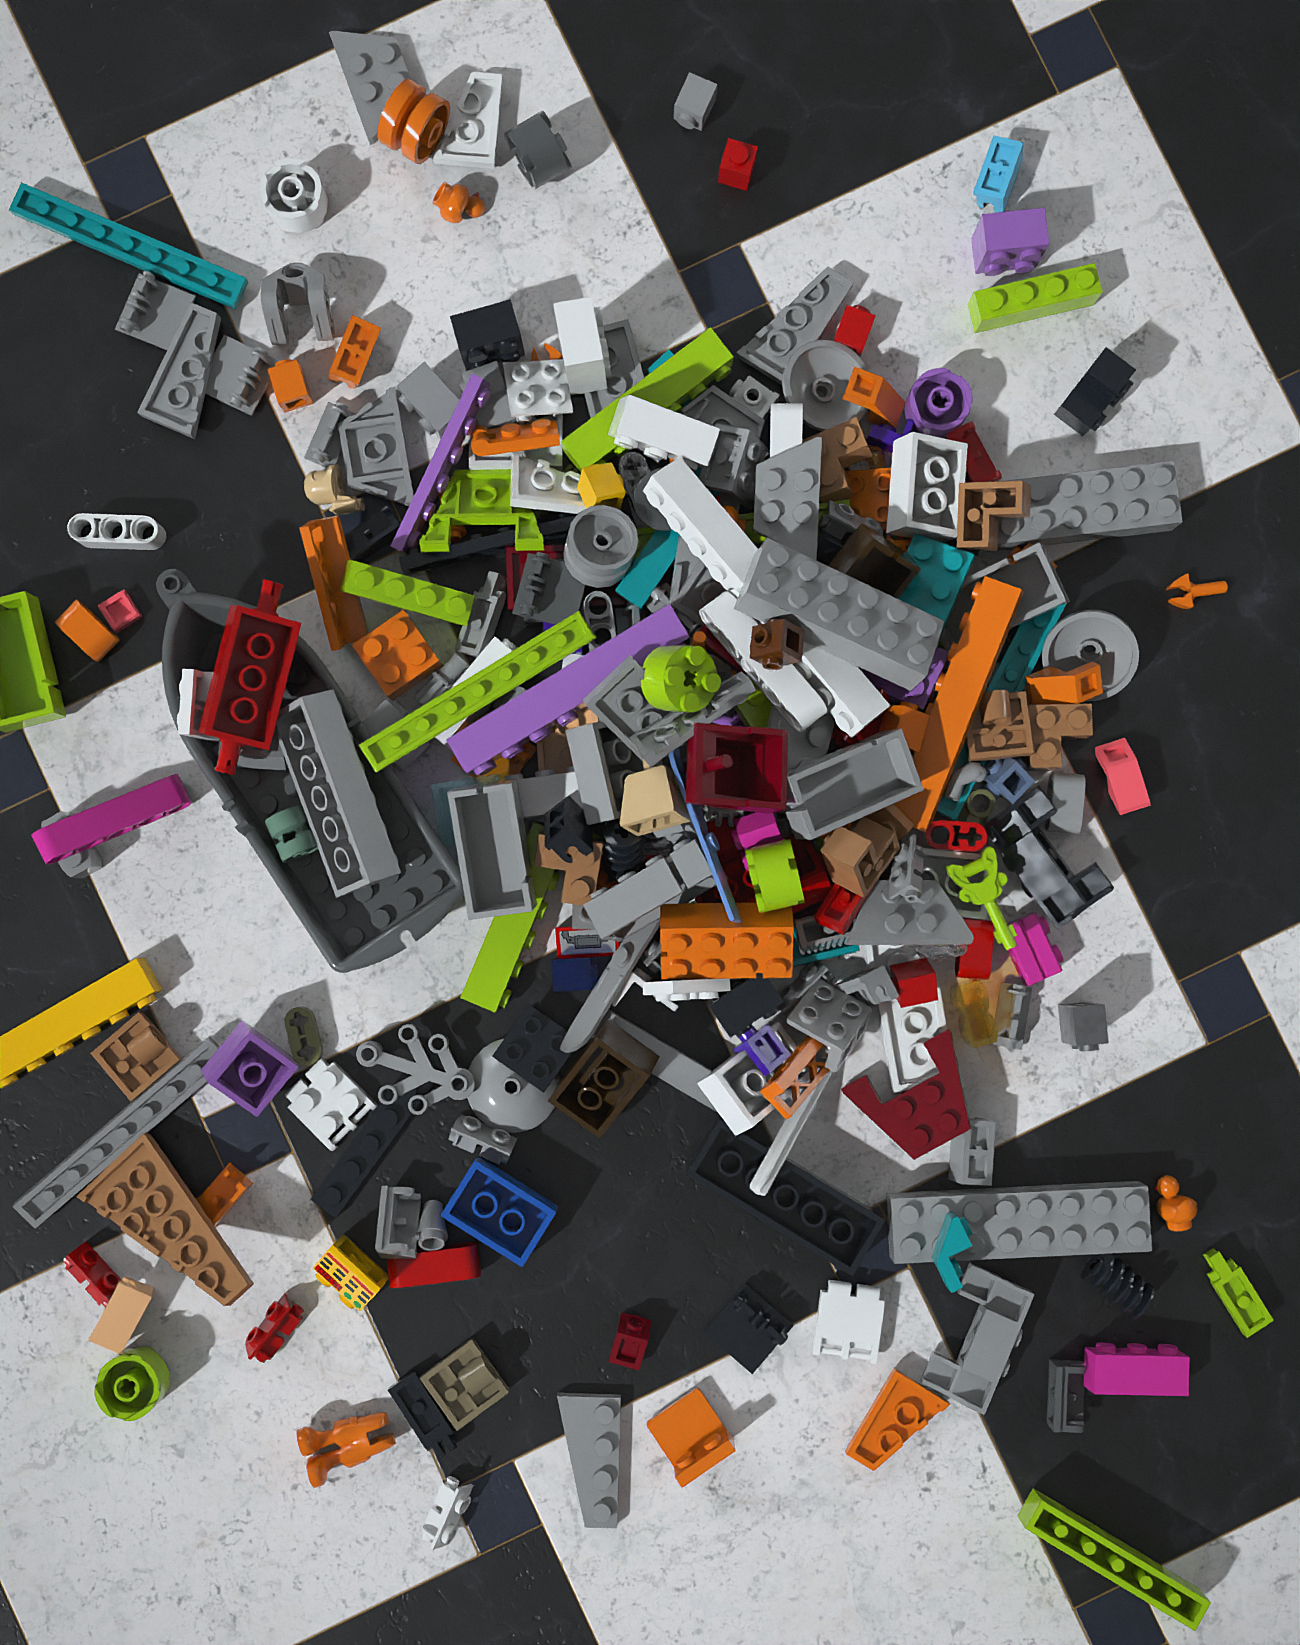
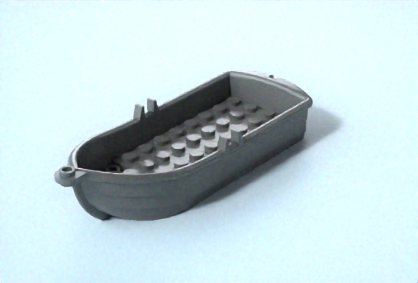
(346, 929)

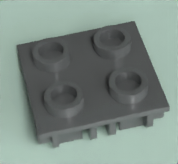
(547, 590)

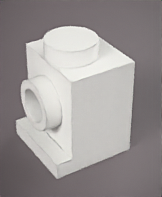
(762, 405)

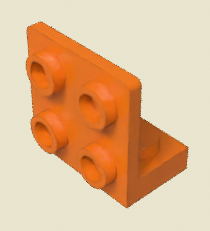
(691, 1436)

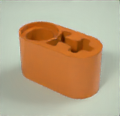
(87, 630)

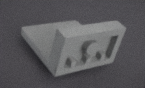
(734, 464)
(832, 1020)

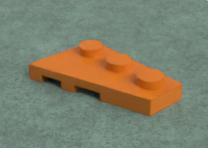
(894, 1416)

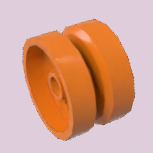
(413, 121)

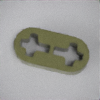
(296, 1038)

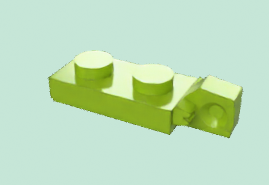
(1237, 1294)

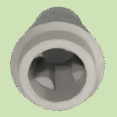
(432, 1227)

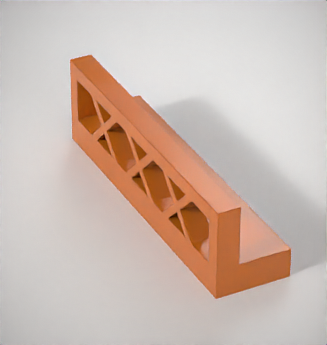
(327, 560)
(788, 1074)

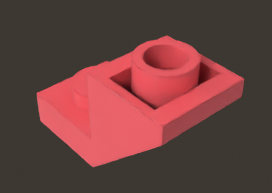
(1123, 776)

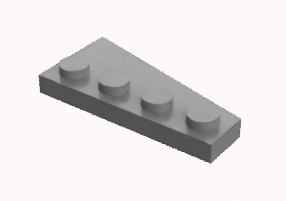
(182, 377)
(677, 727)

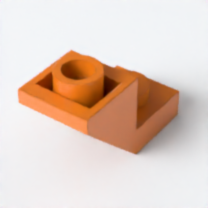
(875, 394)
(1063, 687)

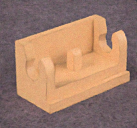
(121, 1315)

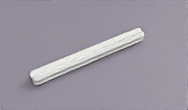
(785, 1140)

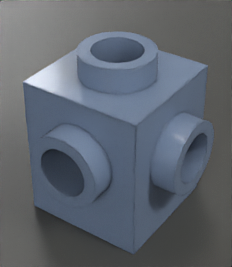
(1007, 778)

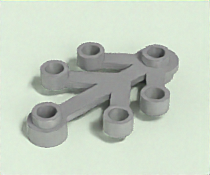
(421, 1070)

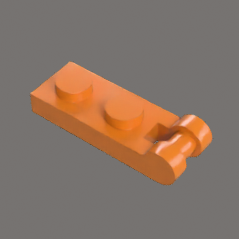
(514, 437)

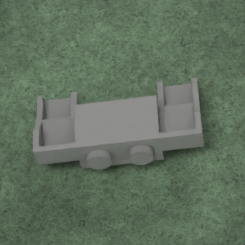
(987, 1344)

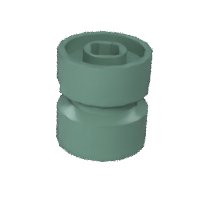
(284, 825)

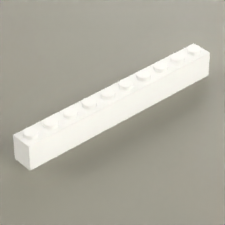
(728, 555)

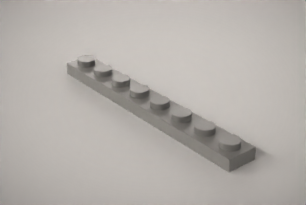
(116, 1136)

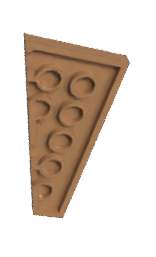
(161, 1214)

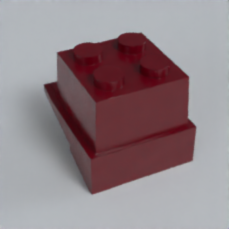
(737, 768)

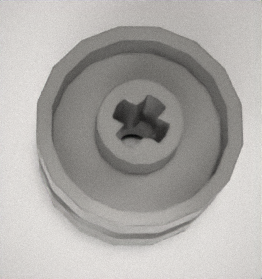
(600, 546)

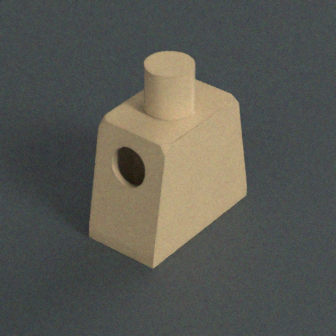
(652, 800)

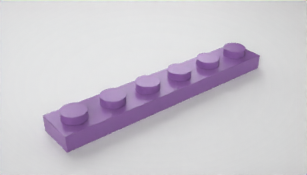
(446, 454)

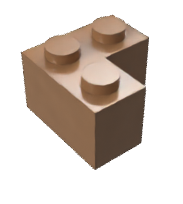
(840, 448)
(982, 507)
(1052, 724)
(859, 854)
(579, 876)

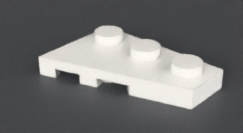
(474, 129)
(542, 487)

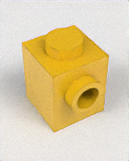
(601, 486)

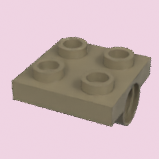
(464, 1384)

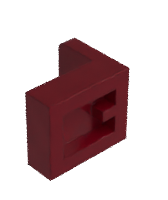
(630, 1341)

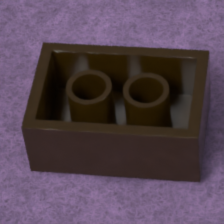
(604, 1078)

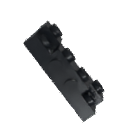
(1039, 864)

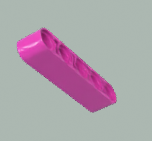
(111, 819)

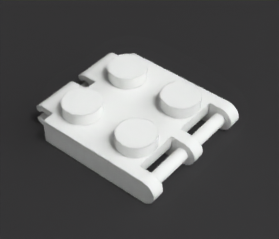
(328, 1102)
(849, 1320)

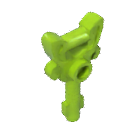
(985, 892)

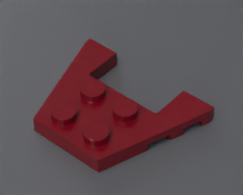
(924, 1114)

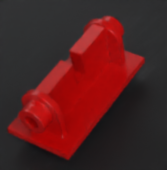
(87, 1265)
(263, 1340)

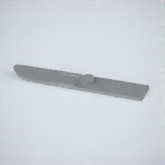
(607, 988)

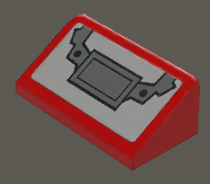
(582, 943)

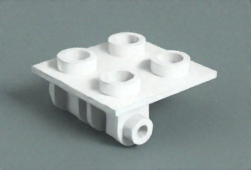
(537, 389)

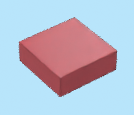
(120, 611)

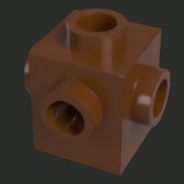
(776, 644)

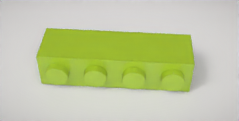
(1034, 298)
(406, 593)

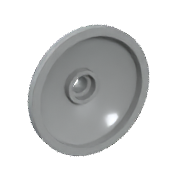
(827, 368)
(1113, 642)
(501, 1108)

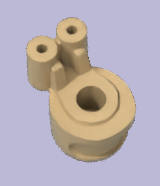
(328, 488)

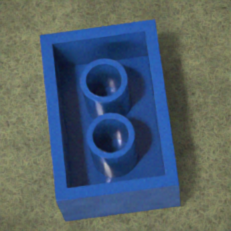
(499, 1211)

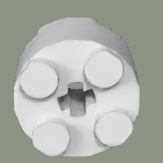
(292, 212)

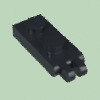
(423, 1413)

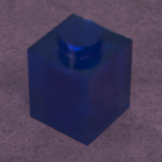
(574, 974)

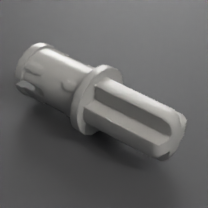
(441, 680)

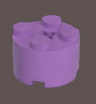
(945, 389)

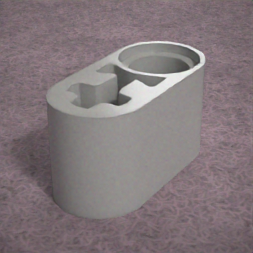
(1067, 795)

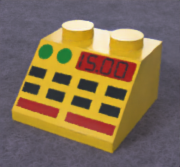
(350, 1273)

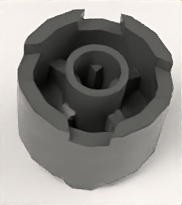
(538, 150)

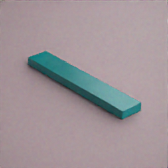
(651, 564)

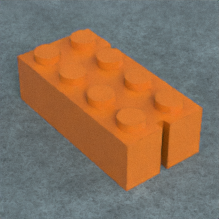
(705, 944)

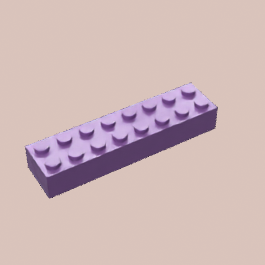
(559, 695)

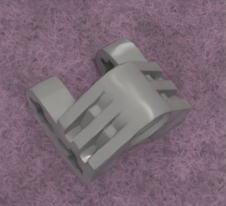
(295, 286)

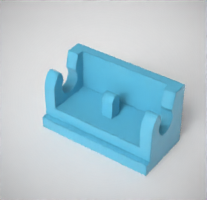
(999, 173)

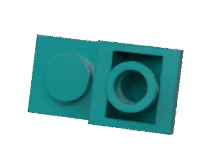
(951, 1240)

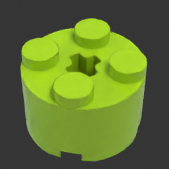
(679, 678)
(774, 875)
(133, 1402)

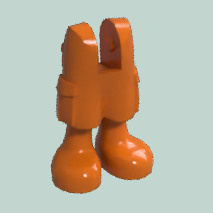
(353, 1443)

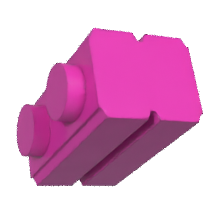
(1034, 954)

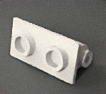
(441, 1526)

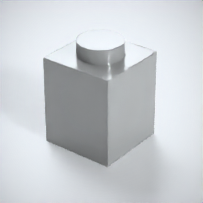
(695, 102)

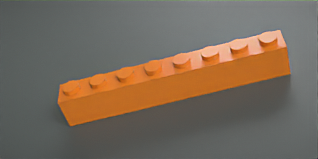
(960, 694)

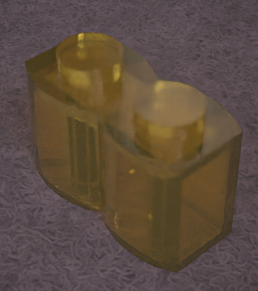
(972, 1004)

